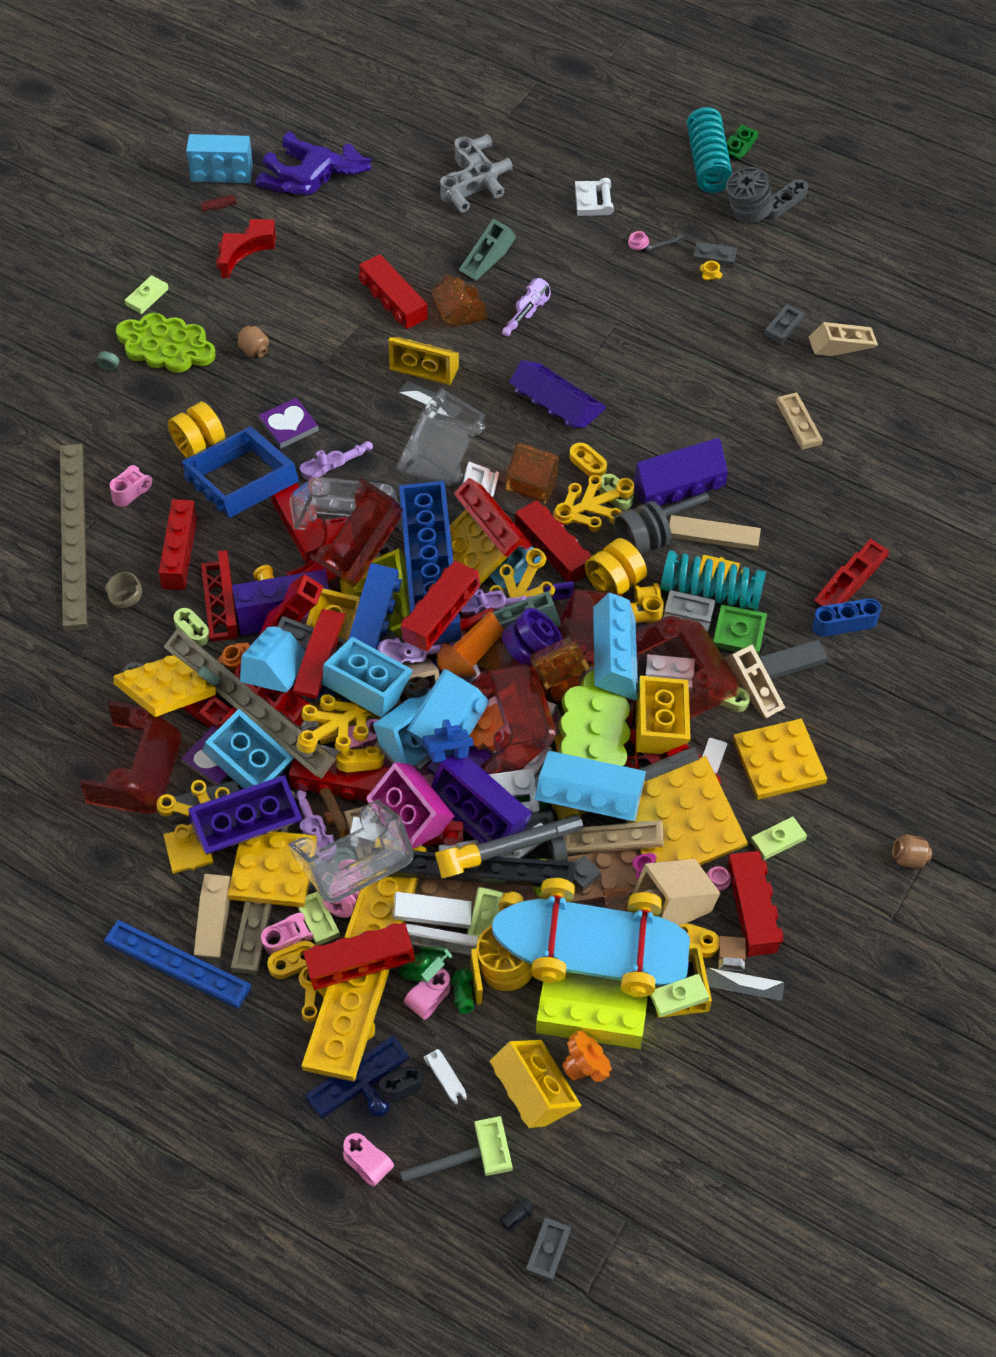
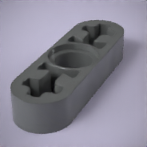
(788, 191)

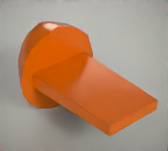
(470, 648)

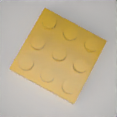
(474, 547)
(164, 685)
(779, 759)
(269, 872)

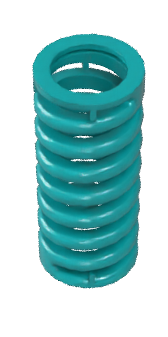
(709, 149)
(704, 583)

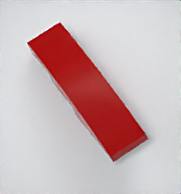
(853, 574)
(318, 651)
(287, 703)
(210, 711)

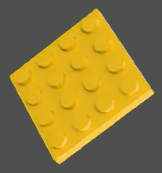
(693, 815)

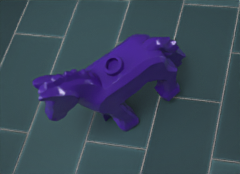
(315, 169)

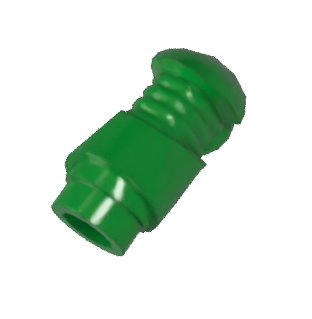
(462, 990)

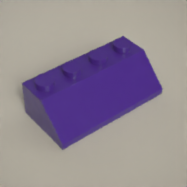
(556, 394)
(681, 473)
(257, 598)
(478, 800)
(244, 815)

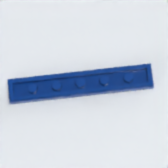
(178, 964)

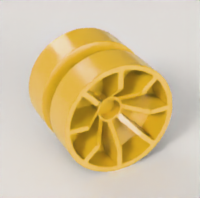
(195, 429)
(616, 567)
(499, 966)

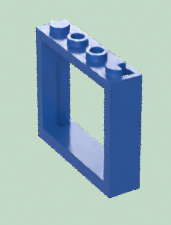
(230, 449)

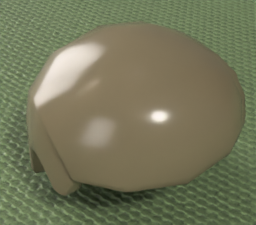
(123, 590)

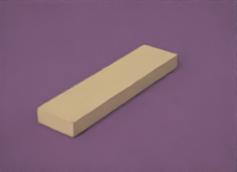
(714, 532)
(615, 837)

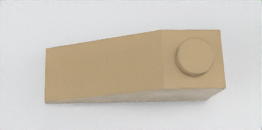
(839, 339)
(755, 680)
(212, 916)

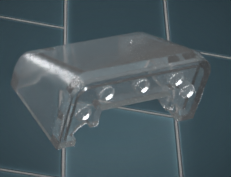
(441, 439)
(326, 497)
(357, 858)

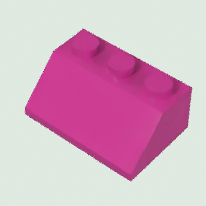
(414, 800)

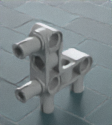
(477, 173)

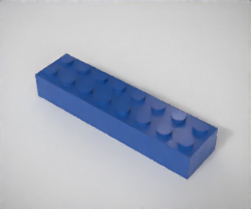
(427, 543)

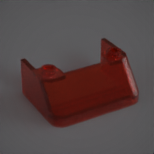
(361, 535)
(715, 679)
(525, 716)
(152, 767)

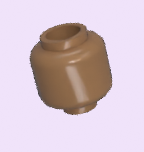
(253, 341)
(911, 851)

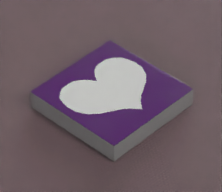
(288, 423)
(202, 764)

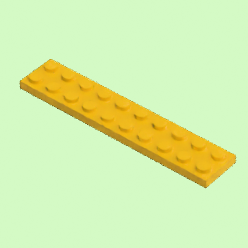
(352, 1005)

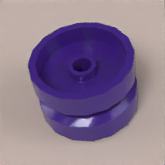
(530, 634)

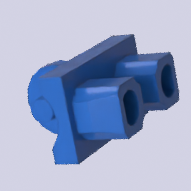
(445, 739)

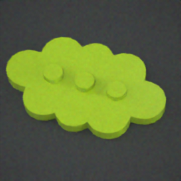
(165, 342)
(594, 723)

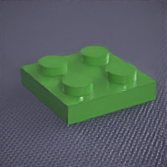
(739, 628)

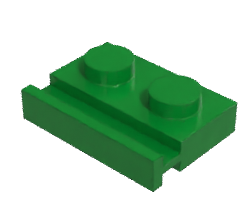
(427, 964)

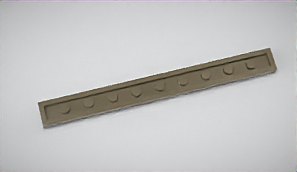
(73, 538)
(252, 705)

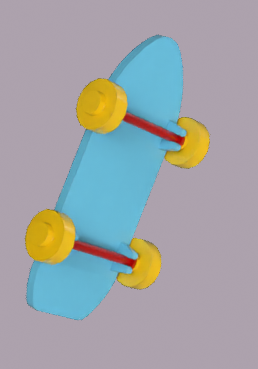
(595, 940)

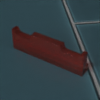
(218, 203)

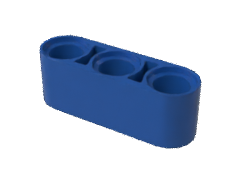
(846, 617)

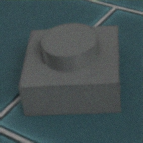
(585, 873)

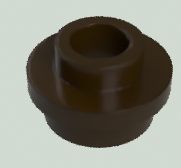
(417, 687)

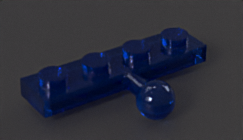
(372, 1068)

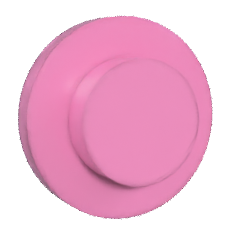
(638, 240)
(720, 877)

